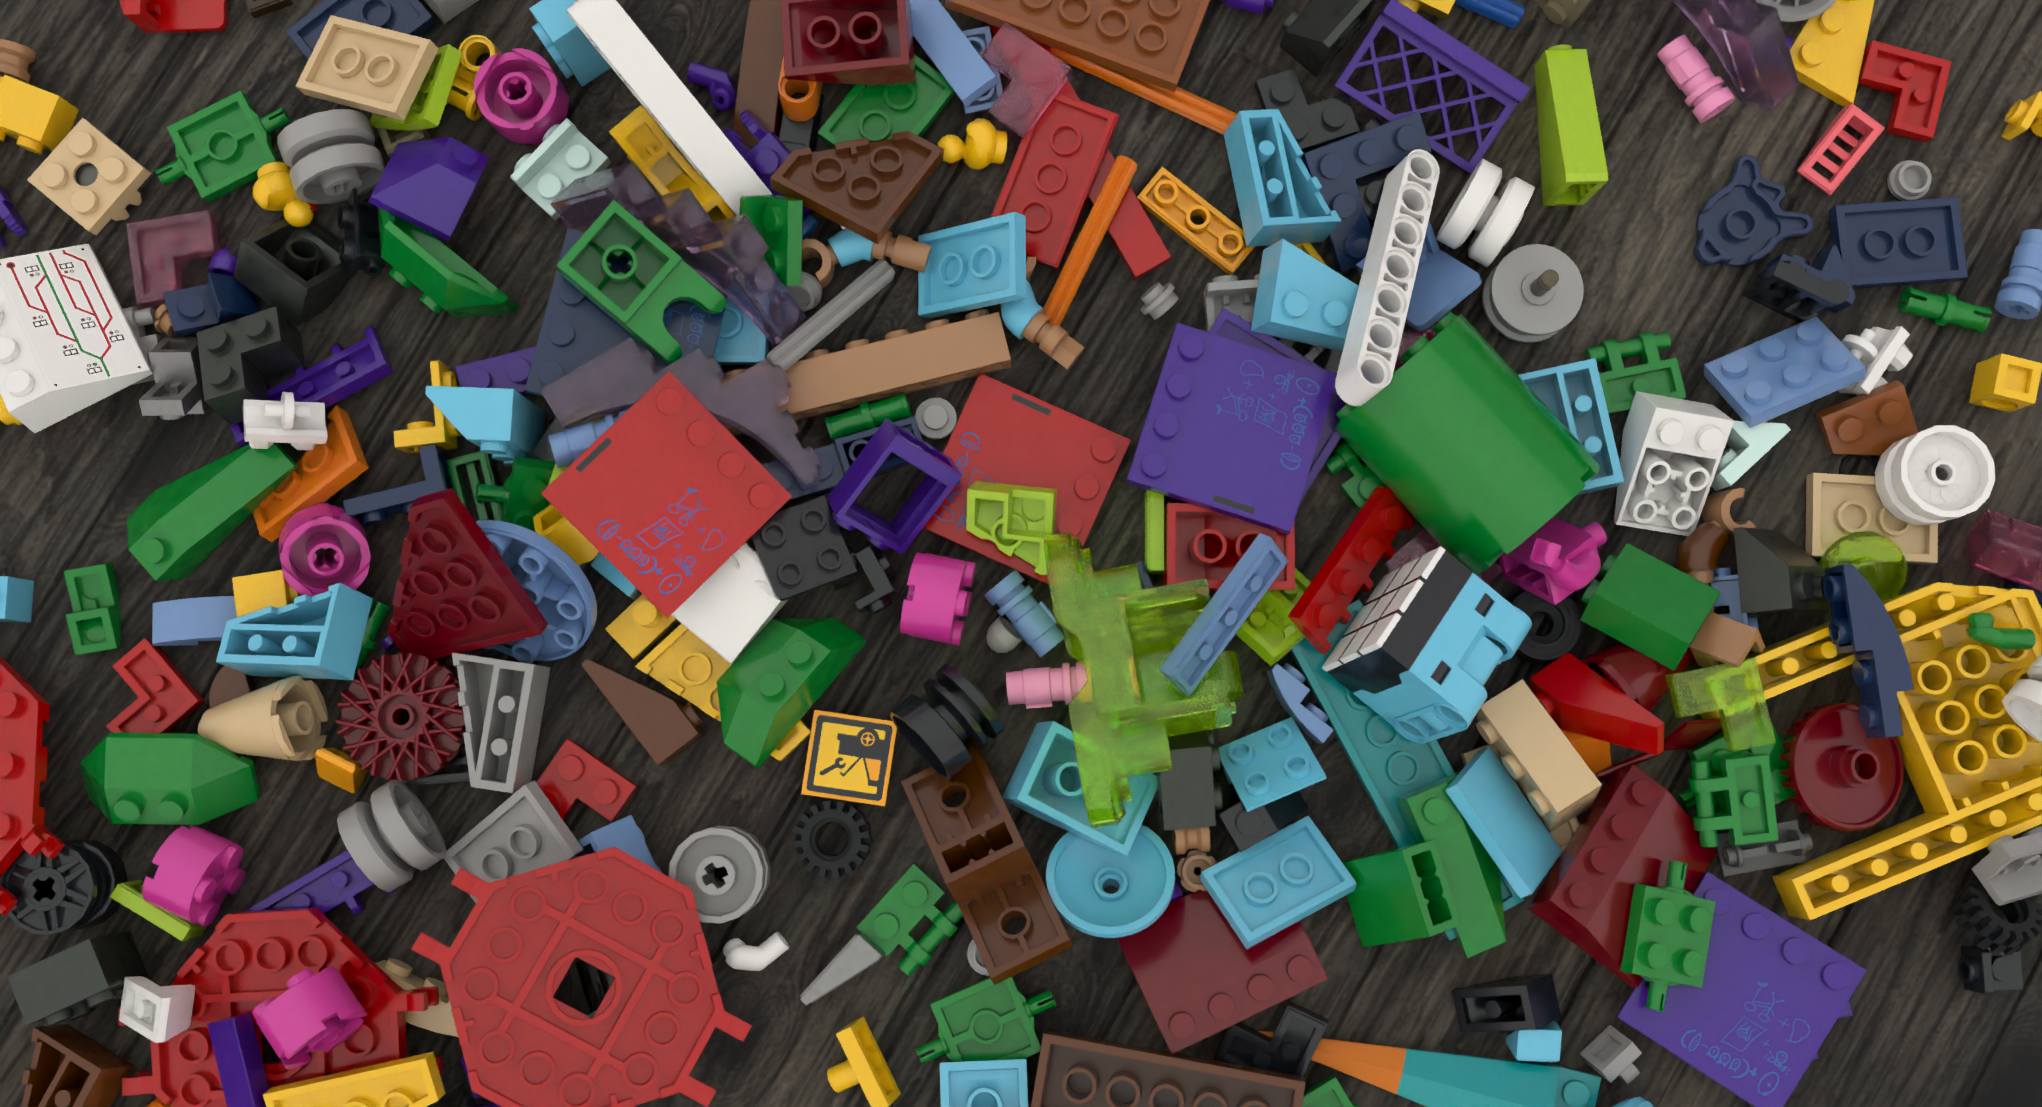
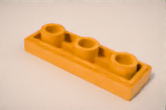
(1175, 205)

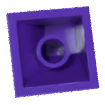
(429, 183)

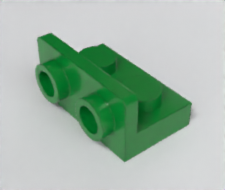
(780, 225)

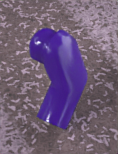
(718, 84)

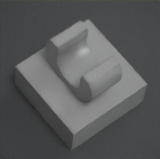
(1612, 1055)

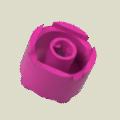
(523, 75)
(324, 528)
(937, 598)
(194, 874)
(309, 1016)

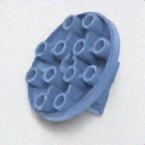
(552, 584)

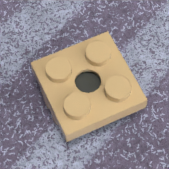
(90, 178)

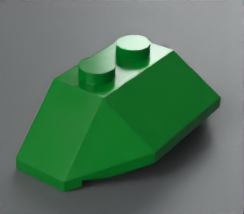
(437, 271)
(780, 681)
(166, 779)

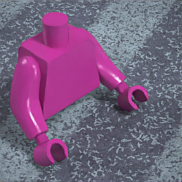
(1555, 559)

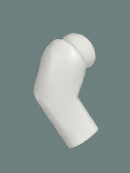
(754, 958)

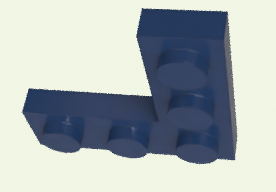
(1349, 159)

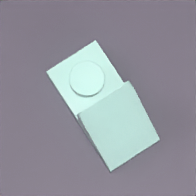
(1745, 449)

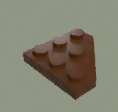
(860, 181)

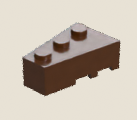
(71, 1070)

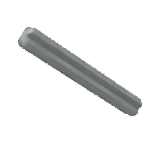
(831, 315)

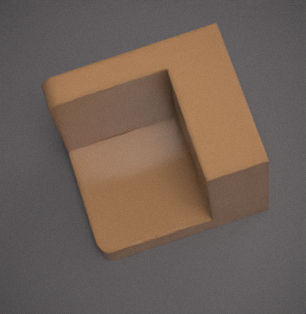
(1725, 641)

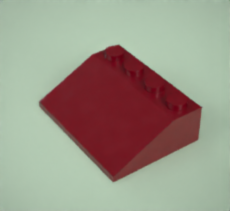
(1618, 844)
(1205, 978)

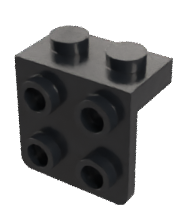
(804, 550)

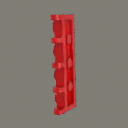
(1349, 567)

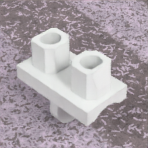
(1877, 351)
(284, 422)

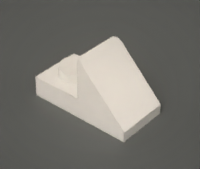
(155, 1009)

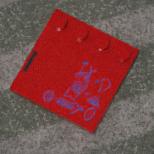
(1027, 443)
(667, 494)

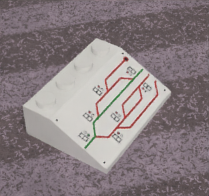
(62, 336)

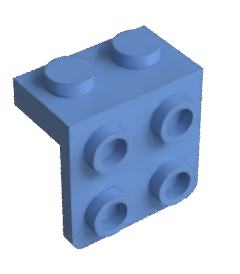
(1438, 284)

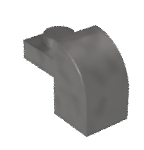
(177, 380)

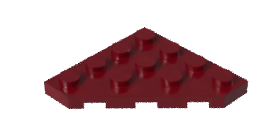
(455, 585)

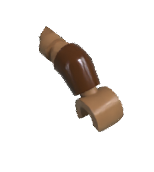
(1705, 545)

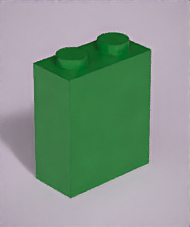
(1648, 605)
(1401, 895)

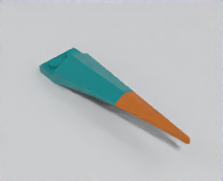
(1459, 1079)

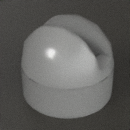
(1002, 636)

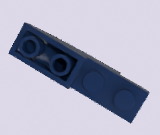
(836, 460)
(1880, 663)

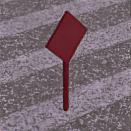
(1684, 737)

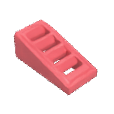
(1861, 123)

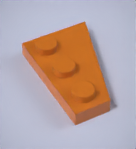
(316, 478)

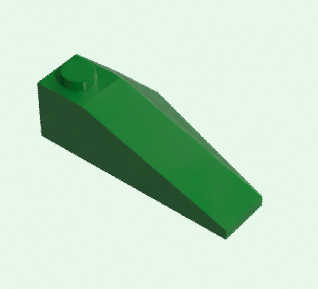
(198, 511)
(1467, 865)

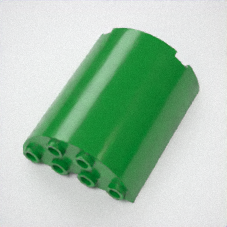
(1467, 446)

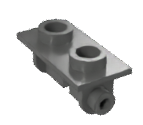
(1764, 855)

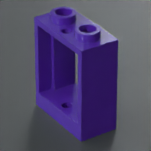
(900, 533)

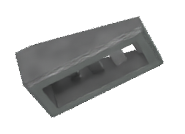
(849, 962)

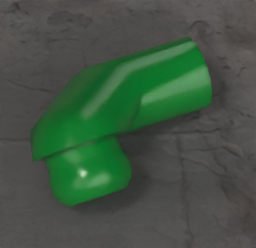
(1982, 630)

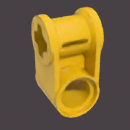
(465, 76)

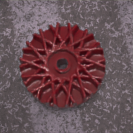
(375, 709)
(1839, 772)

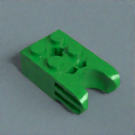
(651, 285)

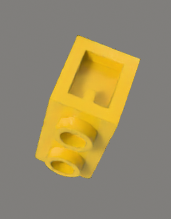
(423, 432)

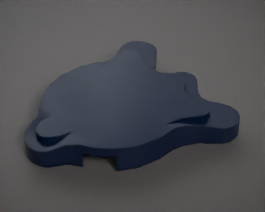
(1745, 219)

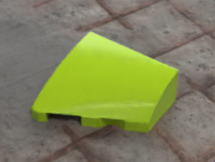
(1013, 518)

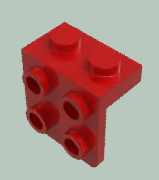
(176, 15)

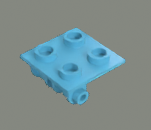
(1270, 764)

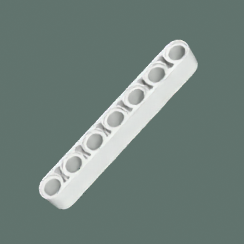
(667, 99)
(1387, 279)

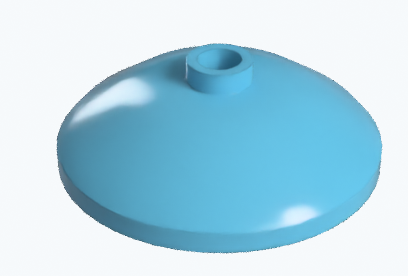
(1082, 870)

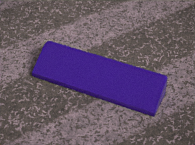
(239, 1061)

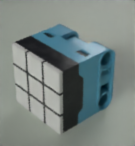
(1427, 646)

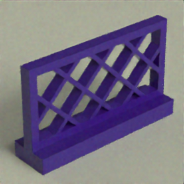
(1451, 55)

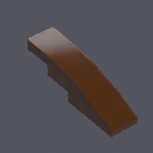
(760, 68)

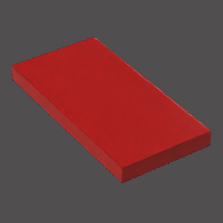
(1056, 174)

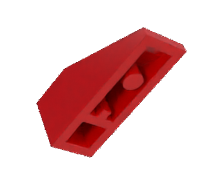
(1595, 708)

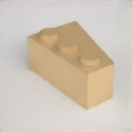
(1538, 755)

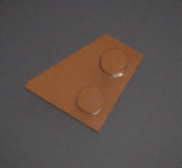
(1868, 421)

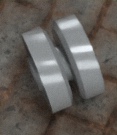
(331, 156)
(391, 836)
(746, 867)

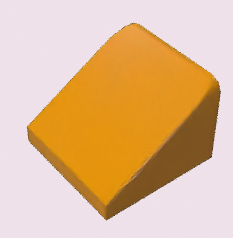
(339, 769)

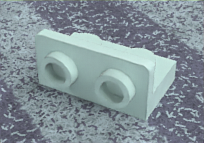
(556, 164)

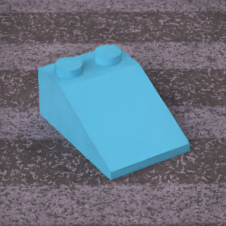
(1051, 790)
(984, 1083)

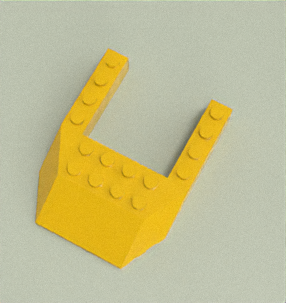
(1957, 744)

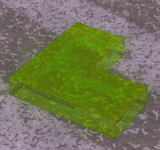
(1732, 692)

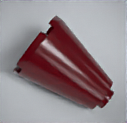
(1635, 673)

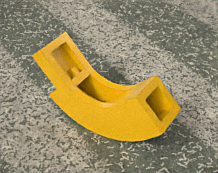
(663, 164)

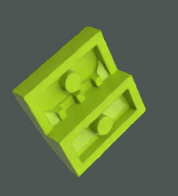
(431, 97)
(1268, 626)

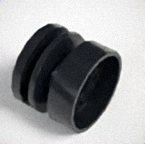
(955, 715)
(84, 881)

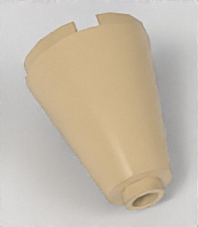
(271, 721)

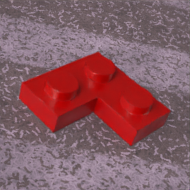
(1915, 81)
(162, 692)
(582, 776)

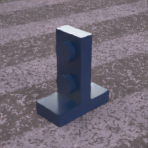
(376, 507)

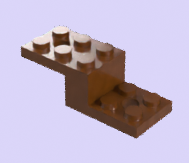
(987, 868)

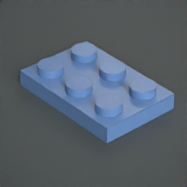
(1784, 371)

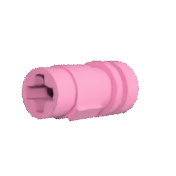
(1695, 79)
(1045, 685)

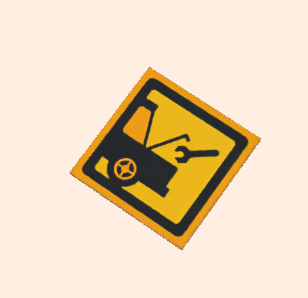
(849, 758)

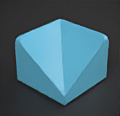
(1536, 1044)

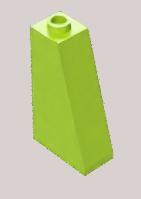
(1568, 128)

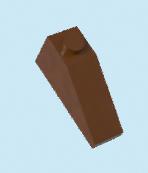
(655, 718)

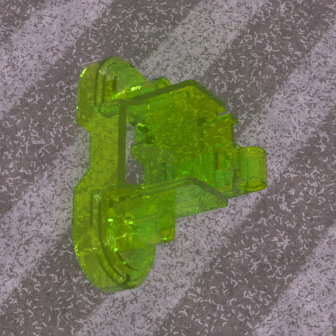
(1127, 703)

